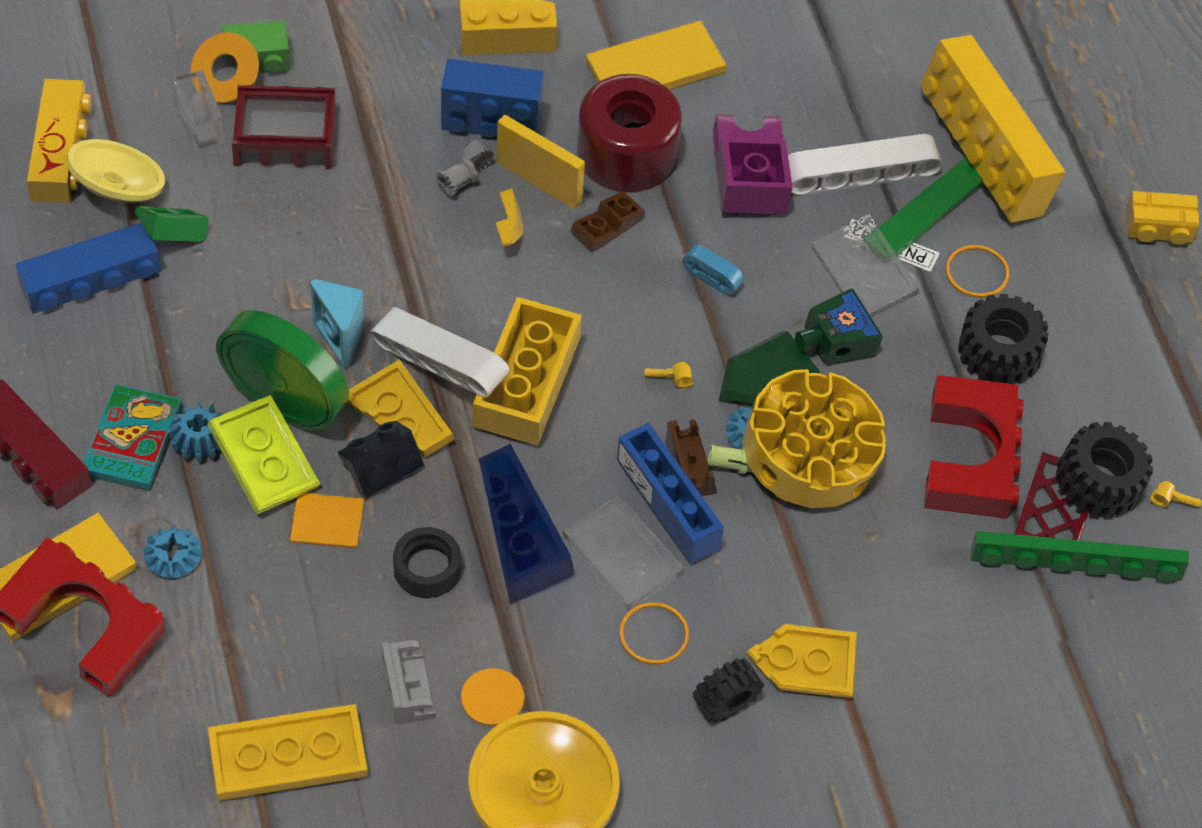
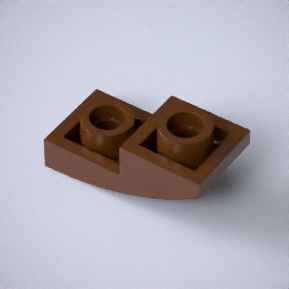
(608, 222)

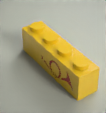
(57, 130)

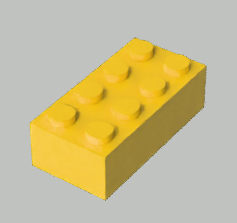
(538, 350)

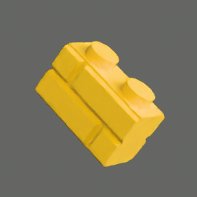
(1162, 217)

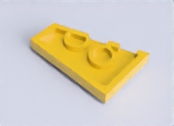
(397, 397)

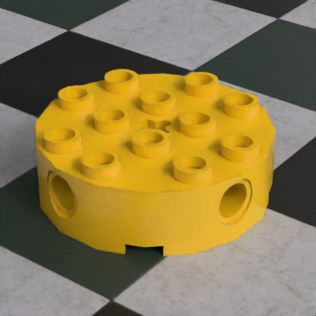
(814, 438)

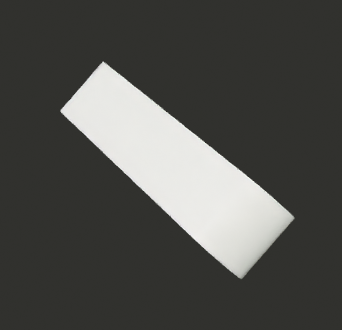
(864, 164)
(440, 352)

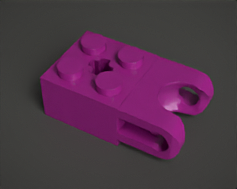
(751, 167)

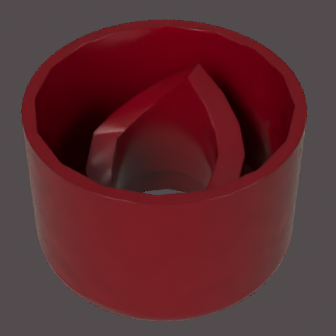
(624, 156)

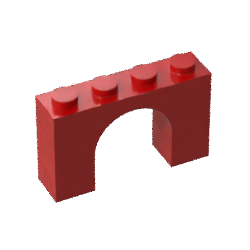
(994, 411)
(57, 573)

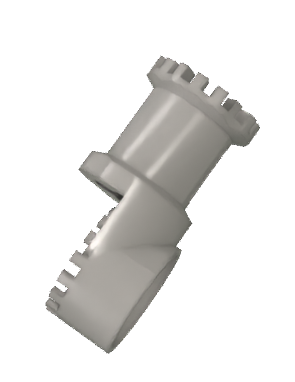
(466, 169)

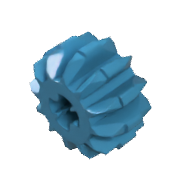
(192, 434)

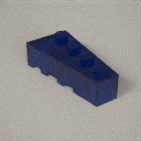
(525, 535)

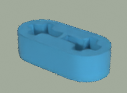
(713, 269)

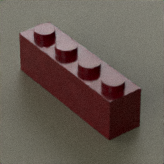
(39, 452)

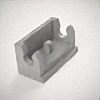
(407, 682)

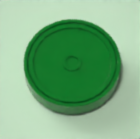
(281, 360)

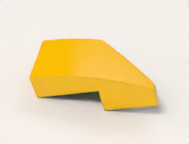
(512, 227)

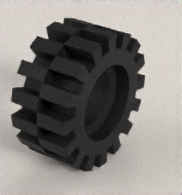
(728, 690)

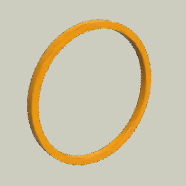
(977, 247)
(648, 661)

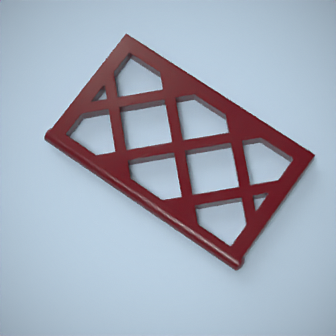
(1031, 511)

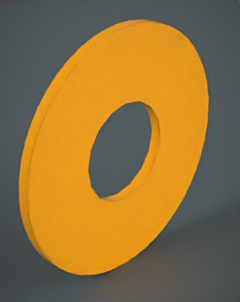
(225, 44)

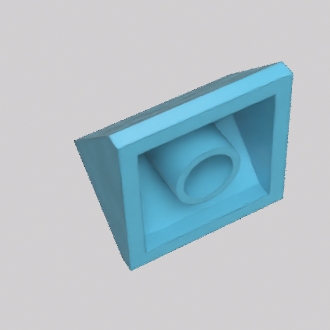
(338, 317)

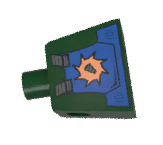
(840, 330)

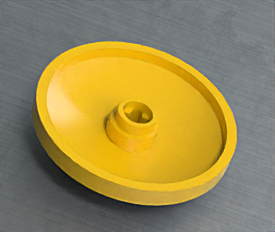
(543, 774)

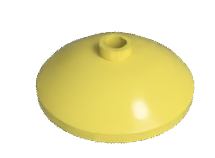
(115, 171)

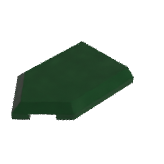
(758, 365)

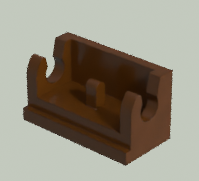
(690, 455)

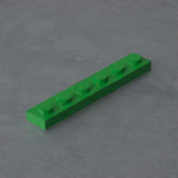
(1079, 555)

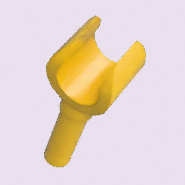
(680, 372)
(1166, 492)

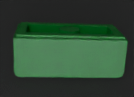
(173, 223)

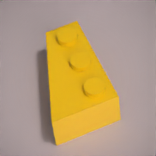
(507, 26)

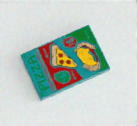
(131, 436)

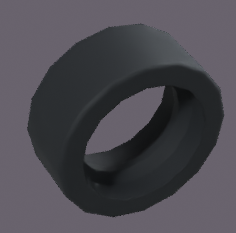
(422, 539)

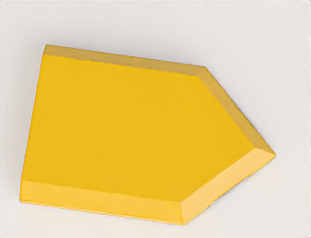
(808, 660)

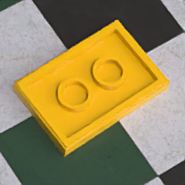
(540, 161)

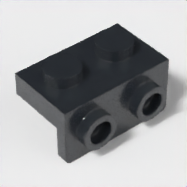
(381, 457)

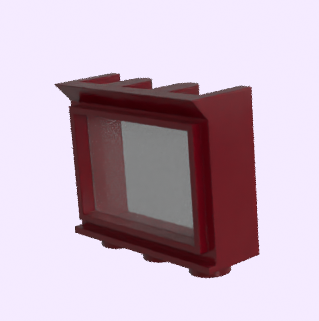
(284, 121)

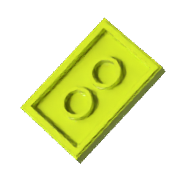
(263, 454)

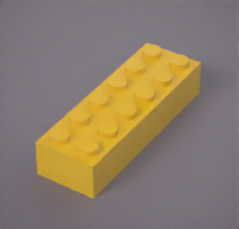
(992, 128)

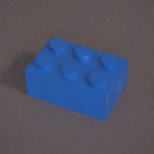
(482, 93)

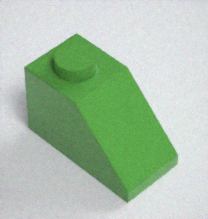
(269, 42)

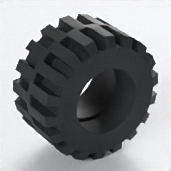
(1005, 318)
(1117, 452)

